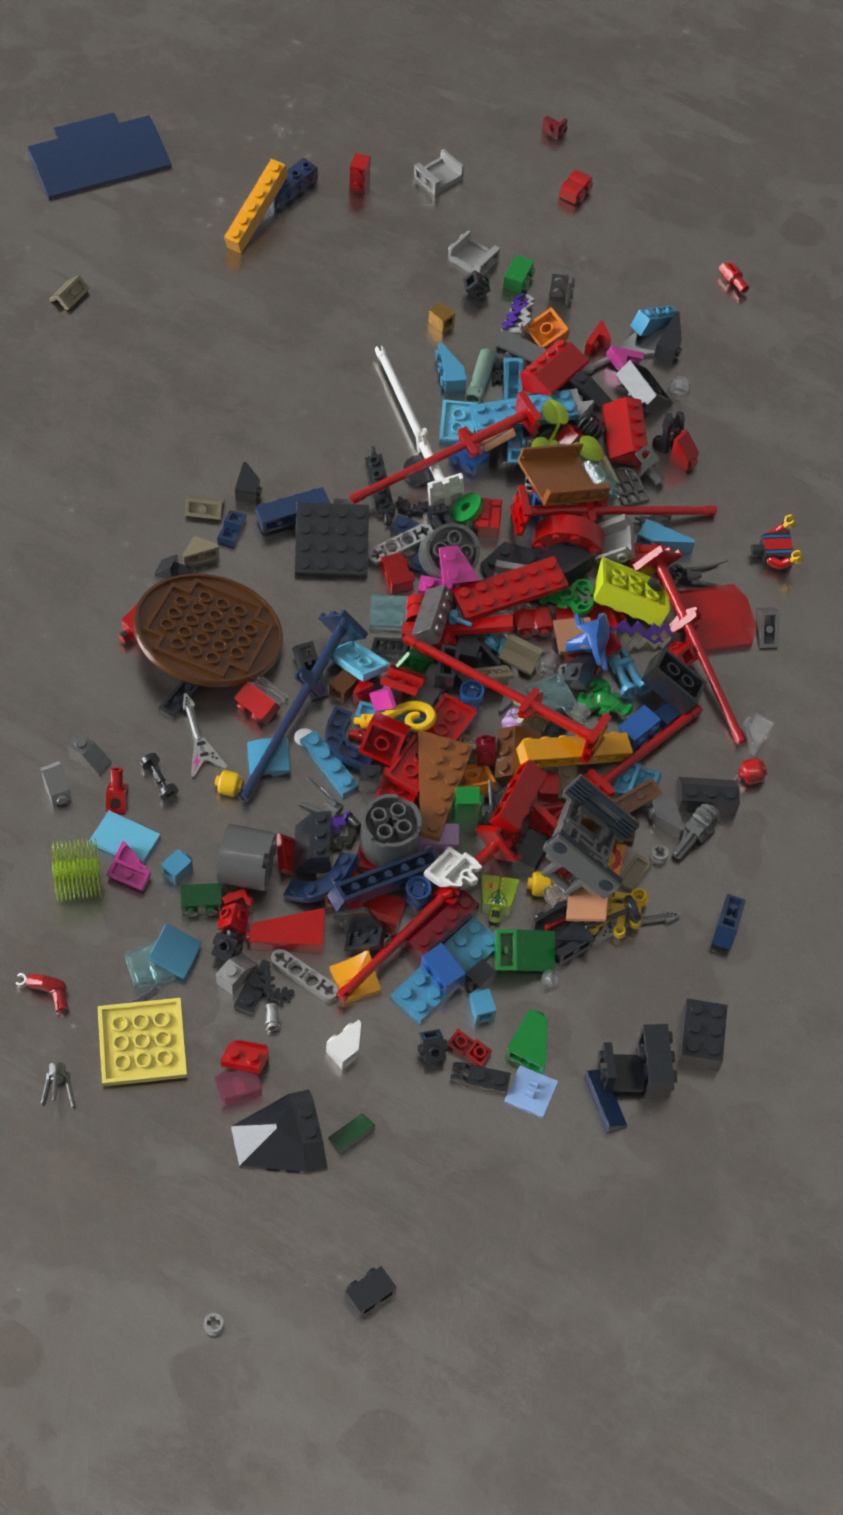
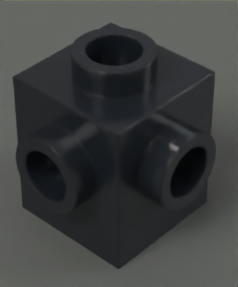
(476, 284)
(227, 944)
(432, 1046)

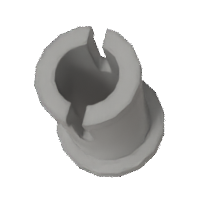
(272, 1015)

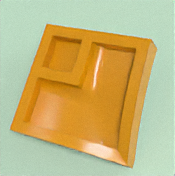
(346, 970)

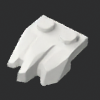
(453, 869)

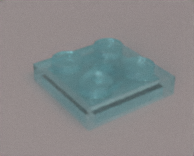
(601, 476)
(387, 611)

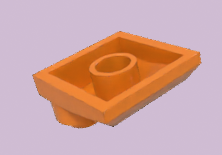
(548, 329)
(478, 776)

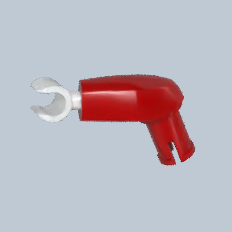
(49, 984)

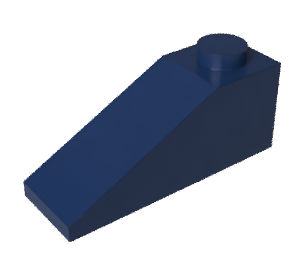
(728, 921)

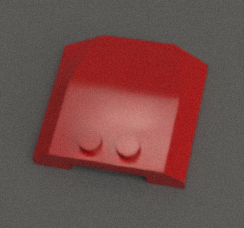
(725, 619)

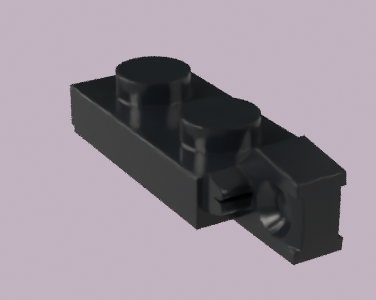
(251, 992)

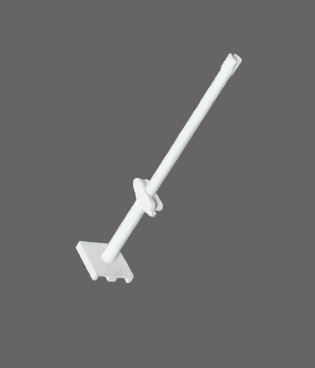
(442, 489)

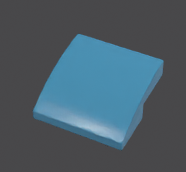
(280, 761)
(633, 777)
(174, 950)

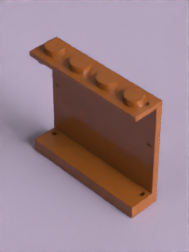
(559, 475)

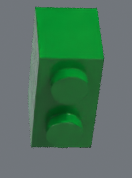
(518, 274)

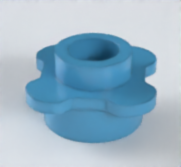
(492, 641)

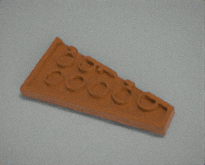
(440, 772)

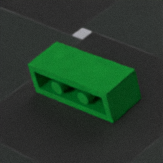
(467, 808)

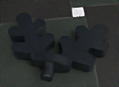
(497, 377)
(403, 505)
(267, 986)

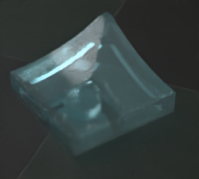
(555, 692)
(144, 971)

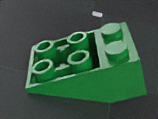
(524, 950)

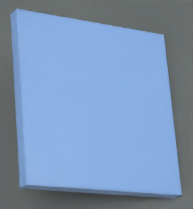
(531, 1091)

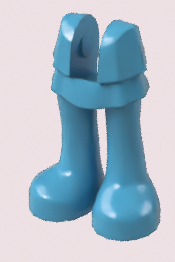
(626, 663)

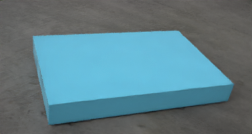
(454, 416)
(359, 660)
(117, 829)

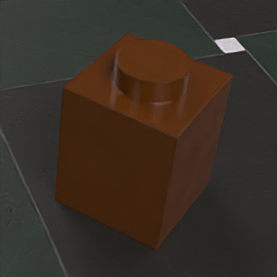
(343, 686)

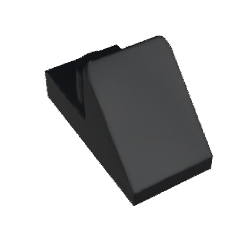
(170, 567)

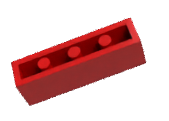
(518, 797)

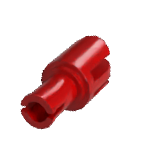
(734, 276)

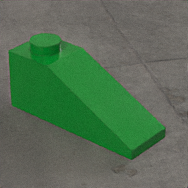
(416, 661)

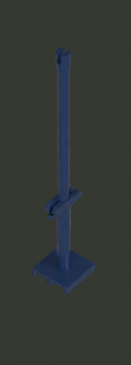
(343, 629)

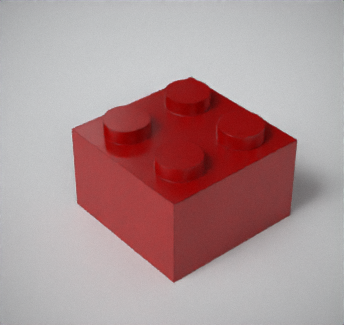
(384, 738)

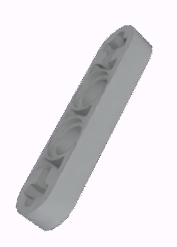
(398, 541)
(306, 973)

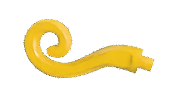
(401, 708)

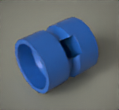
(472, 694)
(418, 893)

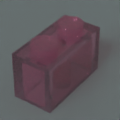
(237, 1087)

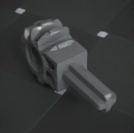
(698, 828)

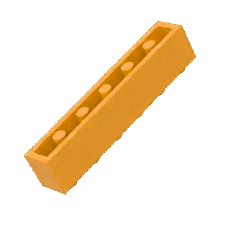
(256, 206)
(568, 750)

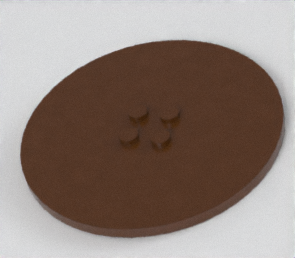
(208, 630)

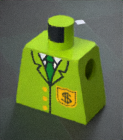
(497, 895)

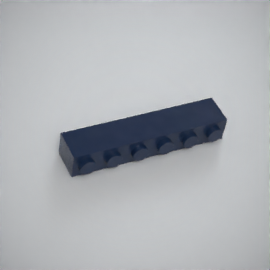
(380, 880)

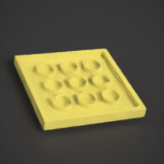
(141, 1042)

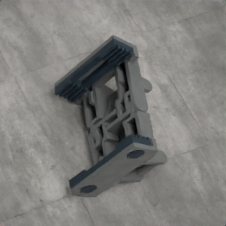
(578, 851)

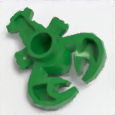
(570, 597)
(604, 699)

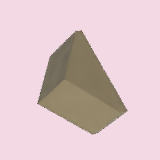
(200, 551)

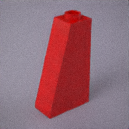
(292, 933)

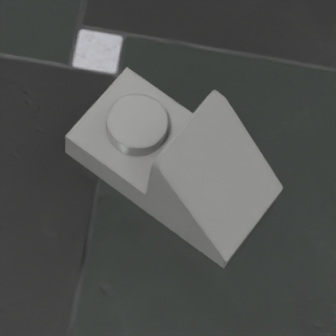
(582, 406)

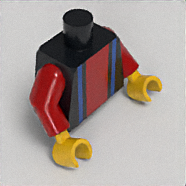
(777, 546)

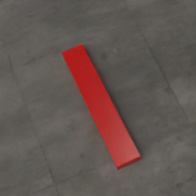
(481, 625)

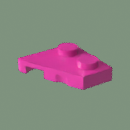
(455, 566)
(128, 868)

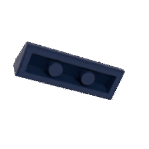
(606, 1102)

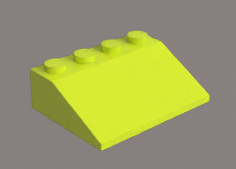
(629, 593)

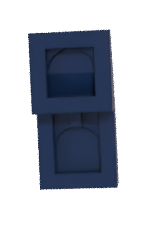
(232, 528)

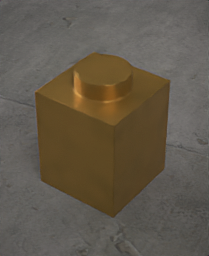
(441, 317)

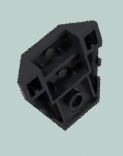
(282, 1136)

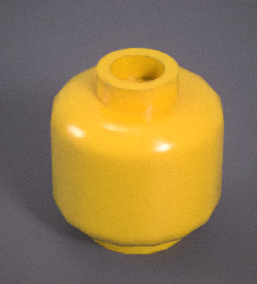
(229, 783)
(538, 883)

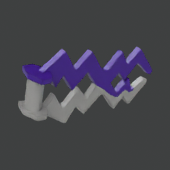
(519, 309)
(646, 635)

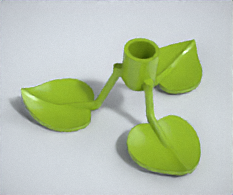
(557, 414)

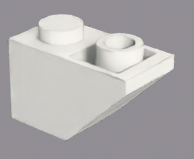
(345, 1046)

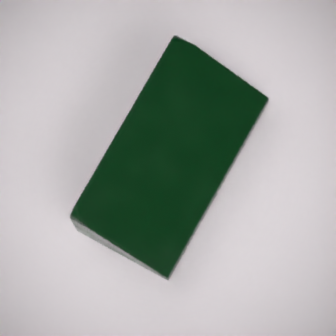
(352, 1133)

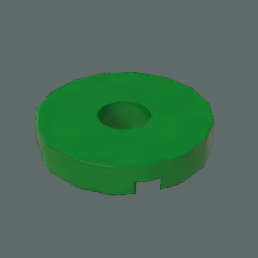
(459, 512)

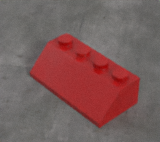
(553, 368)
(625, 430)

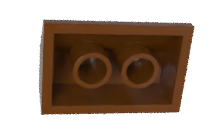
(506, 756)

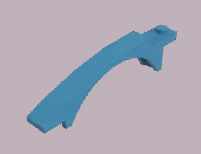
(513, 385)

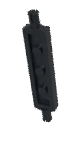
(376, 473)

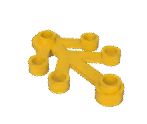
(616, 907)

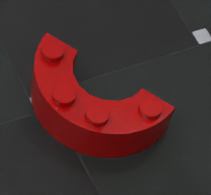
(568, 529)

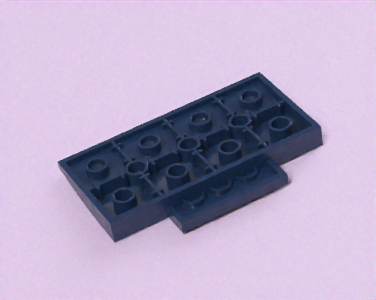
(97, 154)

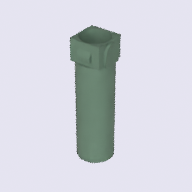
(480, 376)

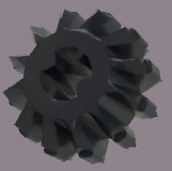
(590, 425)

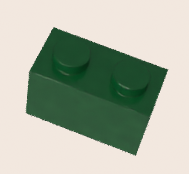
(201, 899)

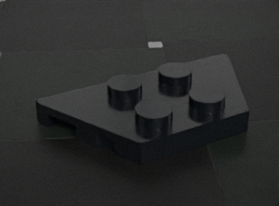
(508, 553)

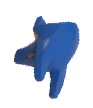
(592, 638)

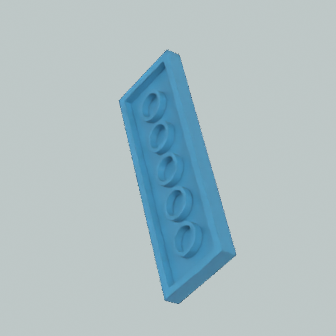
(489, 413)
(468, 947)

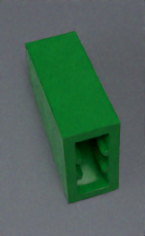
(530, 1042)

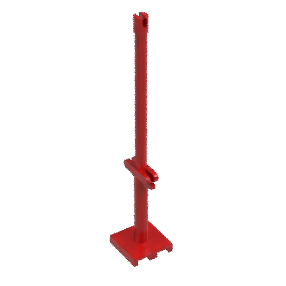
(525, 413)
(522, 511)
(658, 561)
(529, 705)
(545, 822)
(495, 847)

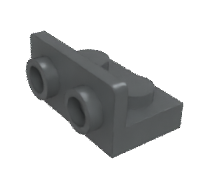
(561, 284)

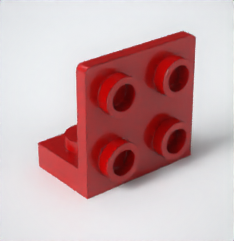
(387, 910)

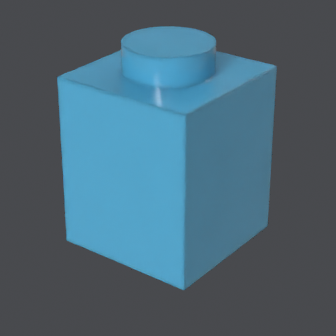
(177, 866)
(482, 1005)

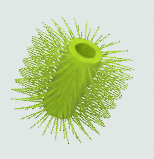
(75, 869)

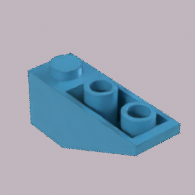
(652, 319)
(452, 371)
(655, 533)

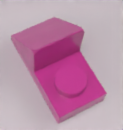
(621, 356)
(383, 699)

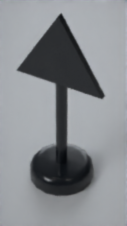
(580, 931)

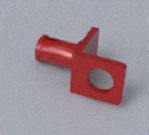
(117, 790)

